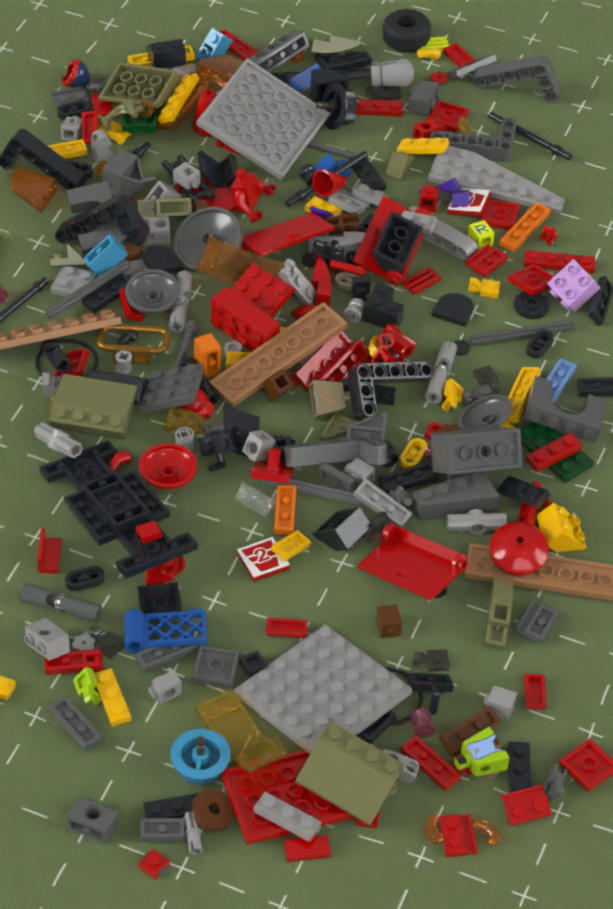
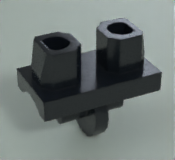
(327, 251)

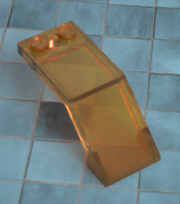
(230, 263)

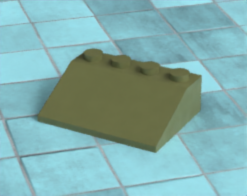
(140, 84)
(93, 406)
(350, 773)

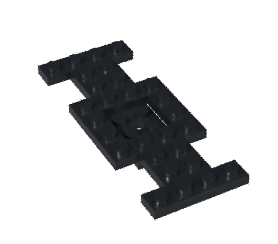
(134, 507)

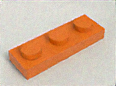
(285, 509)

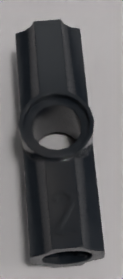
(55, 355)

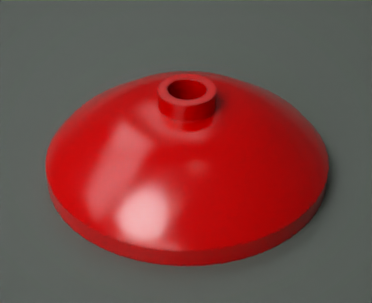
(168, 466)
(516, 557)

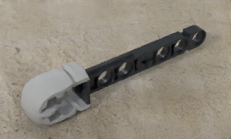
(387, 73)

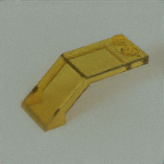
(247, 744)

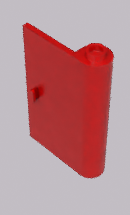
(286, 234)
(364, 253)
(414, 562)

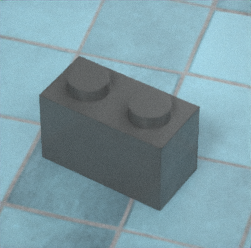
(424, 97)

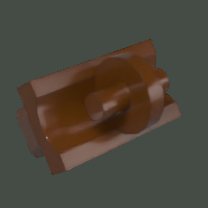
(344, 222)

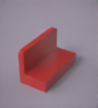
(49, 554)

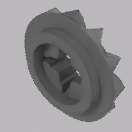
(96, 84)

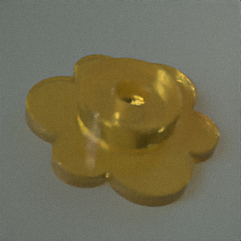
(464, 125)

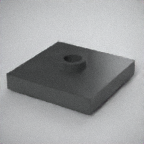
(216, 666)

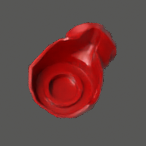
(201, 405)

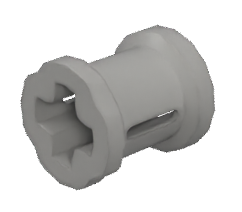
(123, 362)

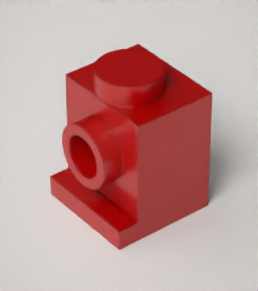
(429, 195)

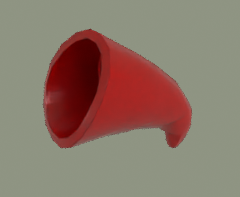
(327, 182)

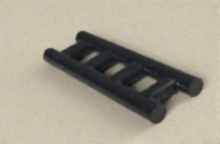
(206, 190)

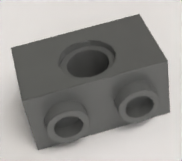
(80, 820)

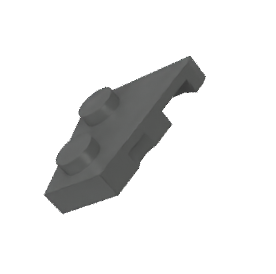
(369, 427)

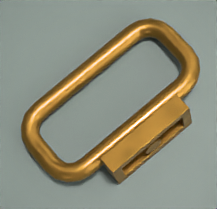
(140, 354)

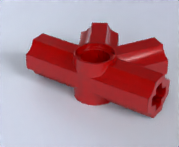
(399, 342)

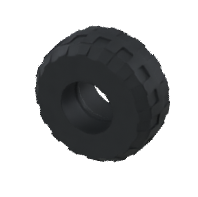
(406, 30)

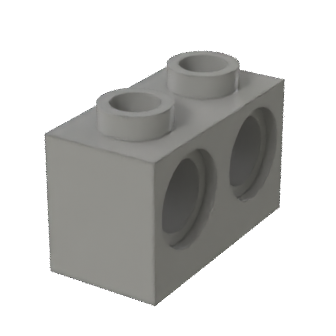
(159, 230)

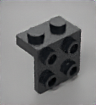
(221, 173)

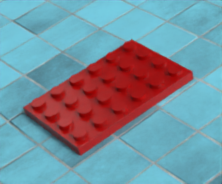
(277, 779)

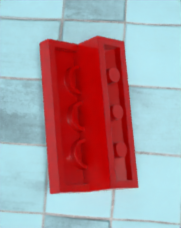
(332, 361)

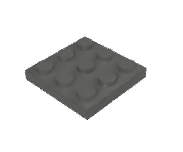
(172, 387)

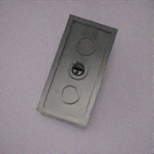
(476, 450)

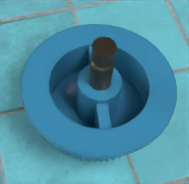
(200, 756)

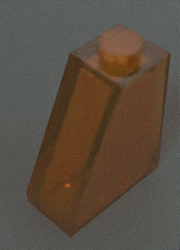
(33, 187)

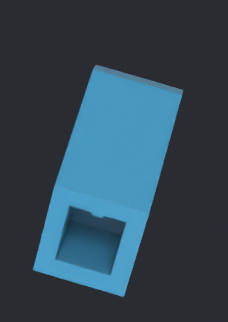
(214, 45)

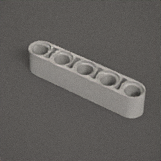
(450, 240)

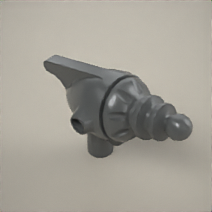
(401, 496)

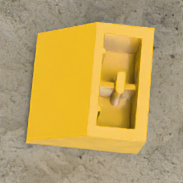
(561, 529)

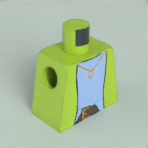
(482, 754)

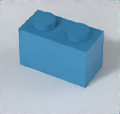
(105, 255)

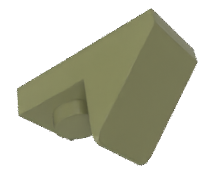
(399, 165)
(73, 257)

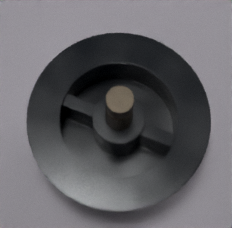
(340, 103)

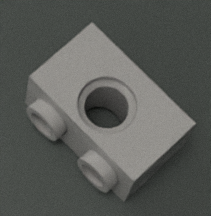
(47, 639)

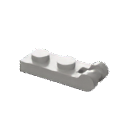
(294, 278)

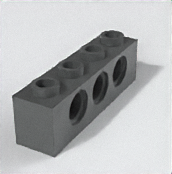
(281, 50)

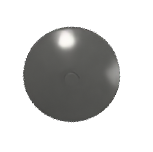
(200, 225)

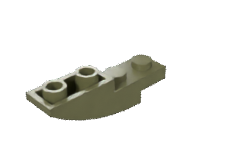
(499, 612)

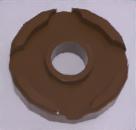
(220, 802)

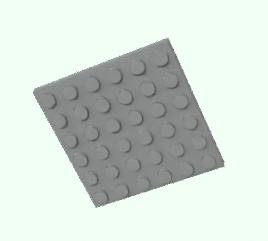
(263, 119)
(322, 683)

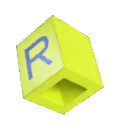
(481, 234)

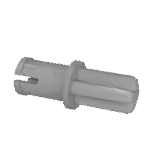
(192, 834)

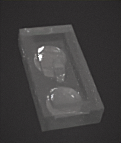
(255, 499)

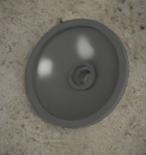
(152, 291)
(486, 412)

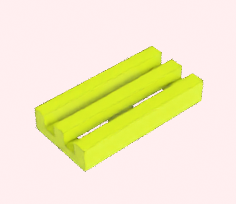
(436, 42)

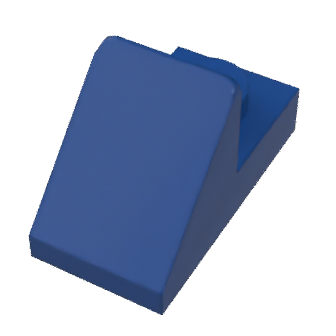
(328, 163)

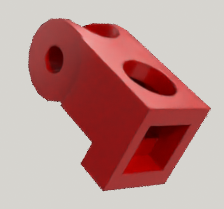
(425, 128)
(384, 356)

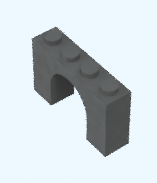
(85, 198)
(543, 411)

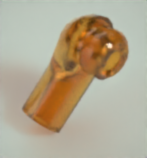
(487, 828)
(431, 831)

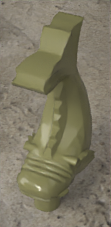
(127, 107)

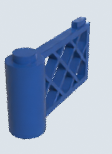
(138, 626)

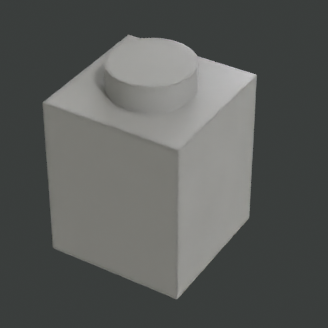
(501, 701)

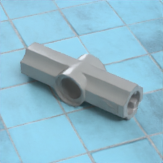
(58, 440)
(475, 521)

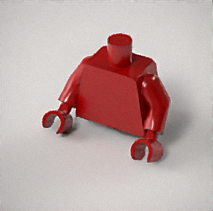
(246, 192)

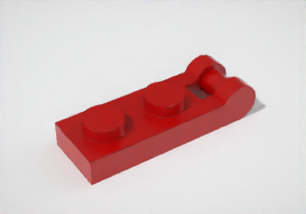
(75, 662)

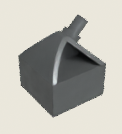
(125, 174)

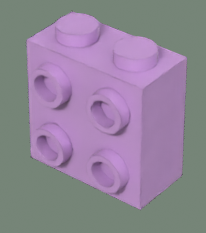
(573, 286)

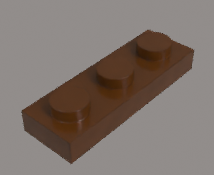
(455, 737)

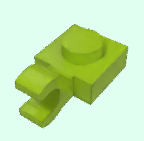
(85, 684)

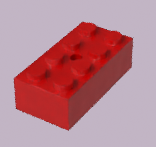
(242, 320)

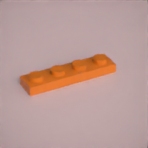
(525, 227)

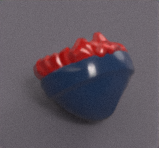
(76, 75)

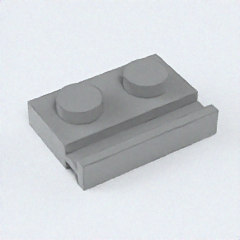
(348, 202)

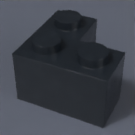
(381, 308)

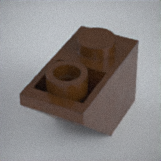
(280, 384)

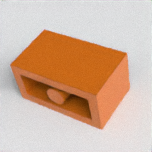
(208, 353)

